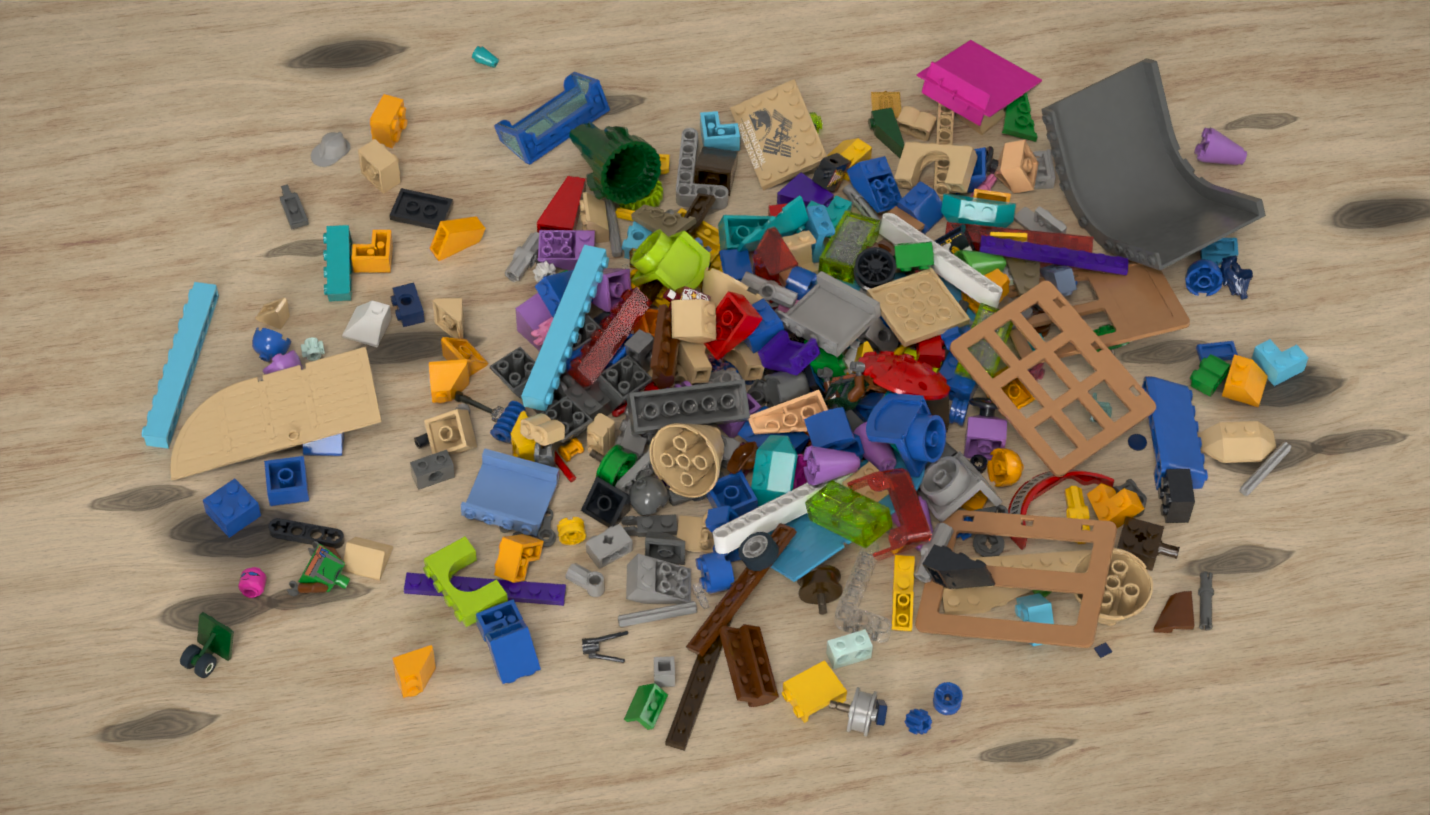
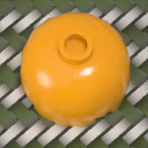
(1004, 467)

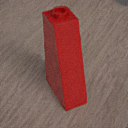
(564, 207)

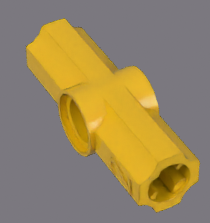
(1076, 506)

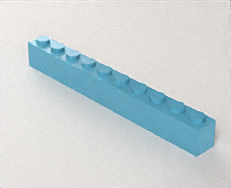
(565, 328)
(180, 365)

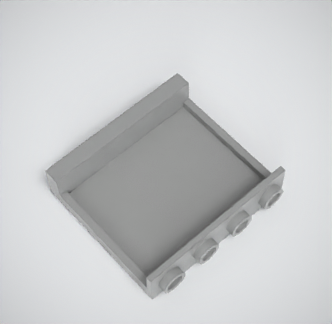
(831, 314)

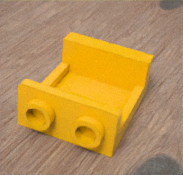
(813, 690)

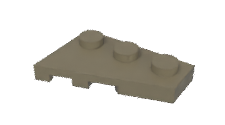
(1024, 273)

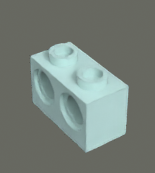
(849, 649)

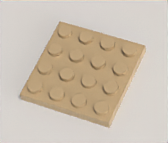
(918, 307)

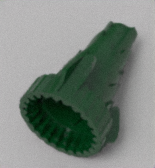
(621, 163)

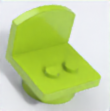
(671, 259)

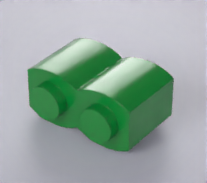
(1209, 375)

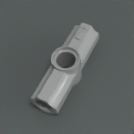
(523, 258)
(780, 294)
(940, 536)

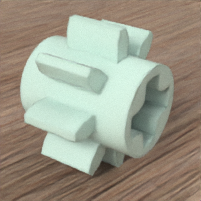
(312, 349)

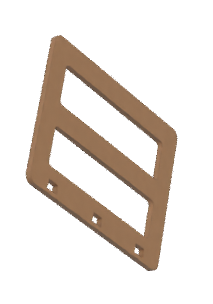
(1089, 584)

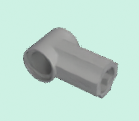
(586, 579)

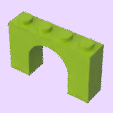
(444, 565)

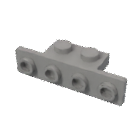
(1039, 221)

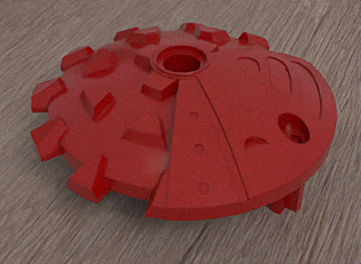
(904, 375)

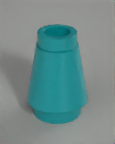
(483, 56)

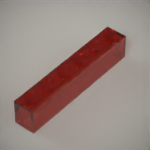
(609, 336)

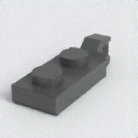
(293, 208)

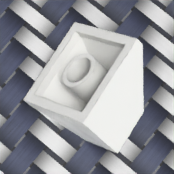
(368, 323)

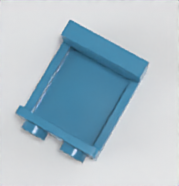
(819, 226)

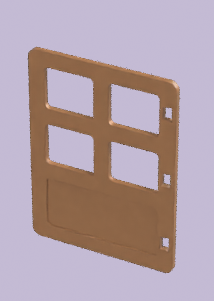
(1134, 303)

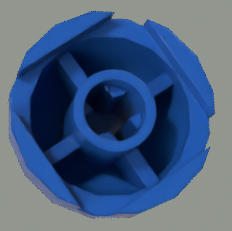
(1204, 277)
(269, 343)

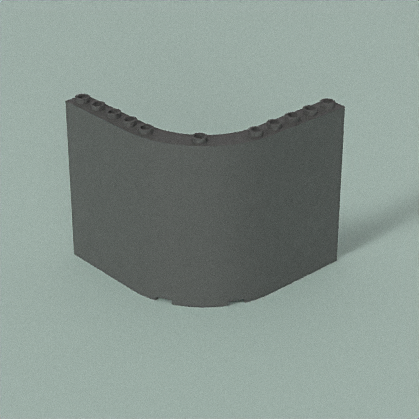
(1128, 177)

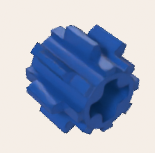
(918, 721)

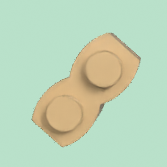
(916, 123)
(542, 429)

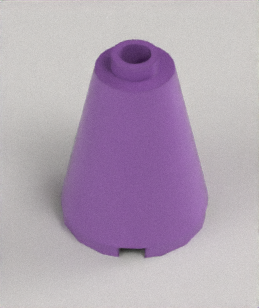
(877, 453)
(828, 464)

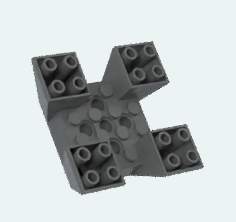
(608, 389)

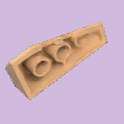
(788, 415)

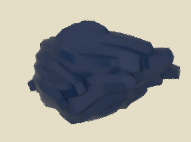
(1235, 277)

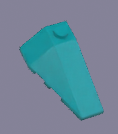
(788, 222)

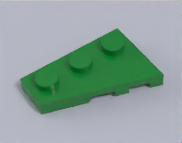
(1018, 119)

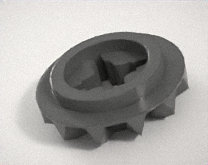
(996, 541)

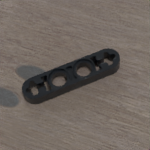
(307, 530)

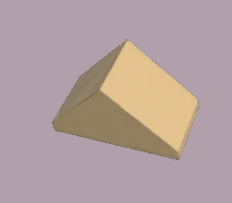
(274, 313)

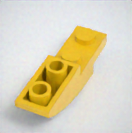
(903, 593)

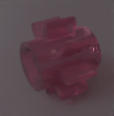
(721, 360)

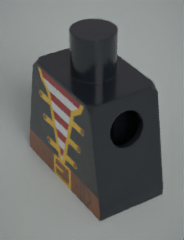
(829, 174)

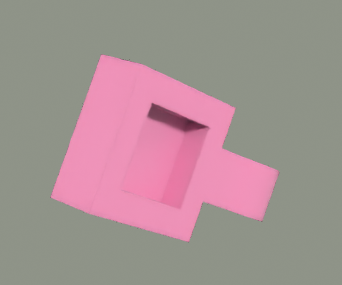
(541, 332)

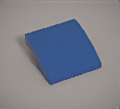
(829, 428)

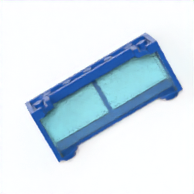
(552, 122)

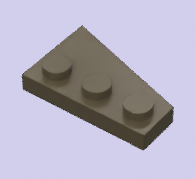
(655, 218)

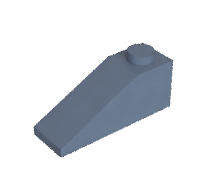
(1060, 277)

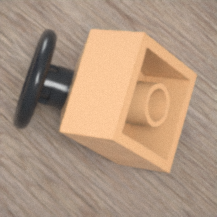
(1014, 167)

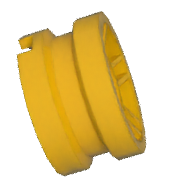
(571, 531)

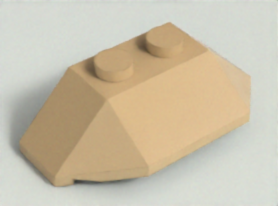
(1238, 441)

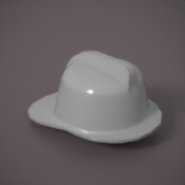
(330, 149)

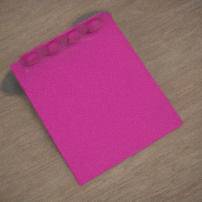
(975, 82)

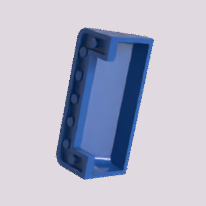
(1174, 430)

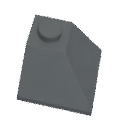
(665, 547)

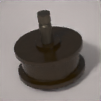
(820, 586)

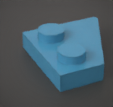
(1220, 249)

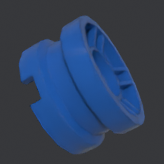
(958, 411)
(954, 694)

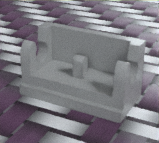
(1045, 174)

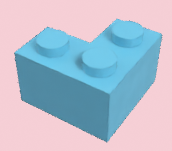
(716, 135)
(1277, 364)
(1034, 609)

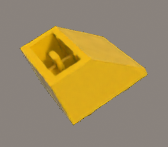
(521, 446)

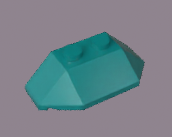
(977, 211)
(774, 469)

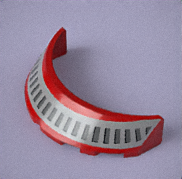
(1042, 483)

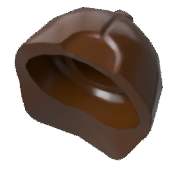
(743, 457)

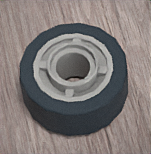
(758, 551)

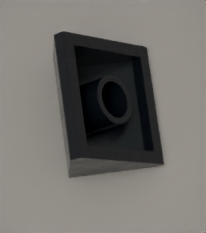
(606, 503)

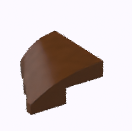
(1176, 614)

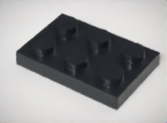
(420, 208)

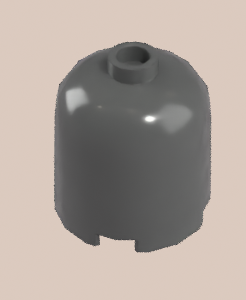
(784, 387)

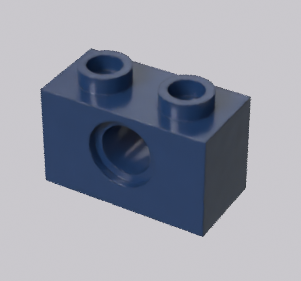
(408, 305)

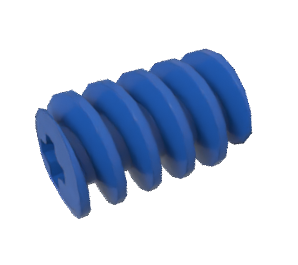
(505, 424)

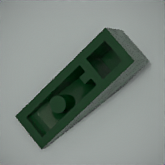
(887, 130)

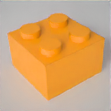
(388, 120)

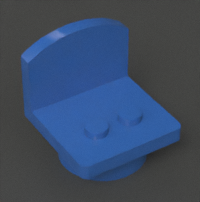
(909, 425)

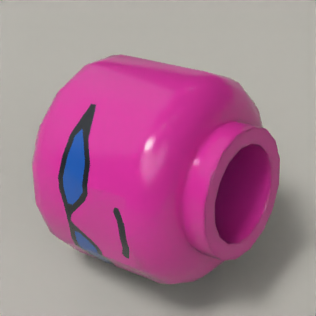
(252, 582)

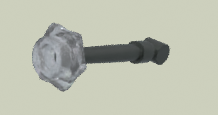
(495, 413)

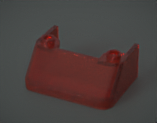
(772, 257)
(913, 523)

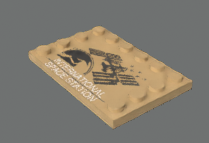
(778, 134)

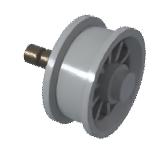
(861, 711)

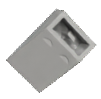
(657, 581)

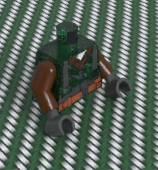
(846, 389)

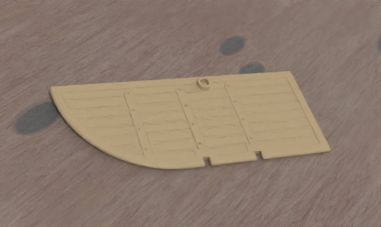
(277, 413)

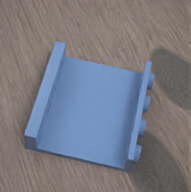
(511, 492)

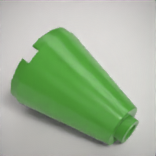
(982, 261)

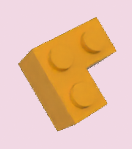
(374, 256)
(1114, 506)
(515, 555)

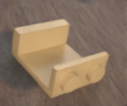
(801, 249)

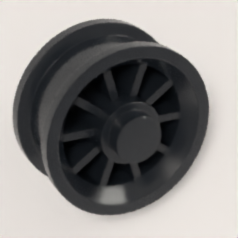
(874, 268)

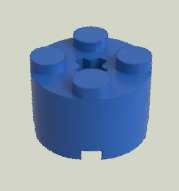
(801, 281)
(715, 572)

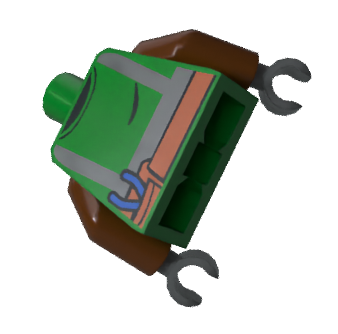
(321, 572)

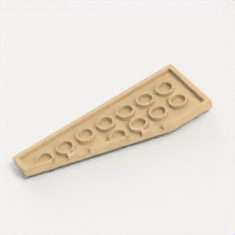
(982, 599)

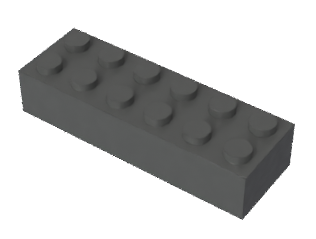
(693, 404)

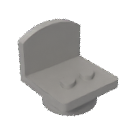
(952, 483)

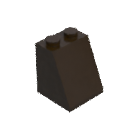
(716, 167)

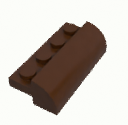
(664, 350)
(749, 665)

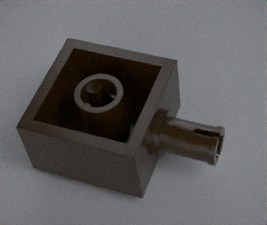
(1145, 541)

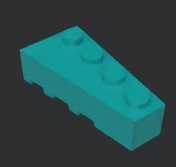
(338, 263)

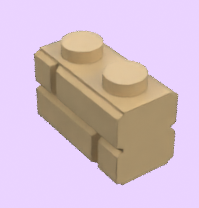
(601, 434)

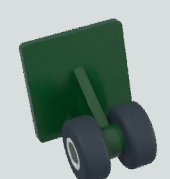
(215, 639)

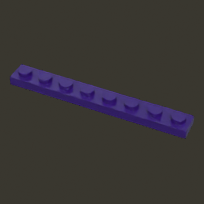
(1054, 255)
(519, 591)

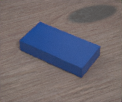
(1222, 350)

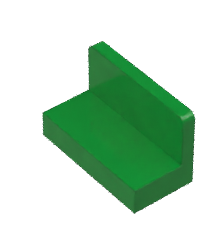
(646, 705)

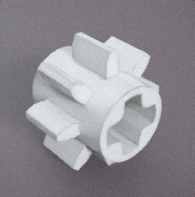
(543, 270)

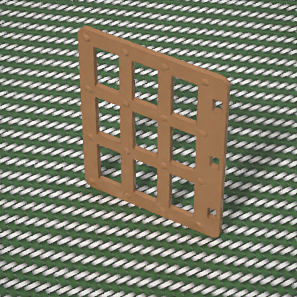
(1077, 332)

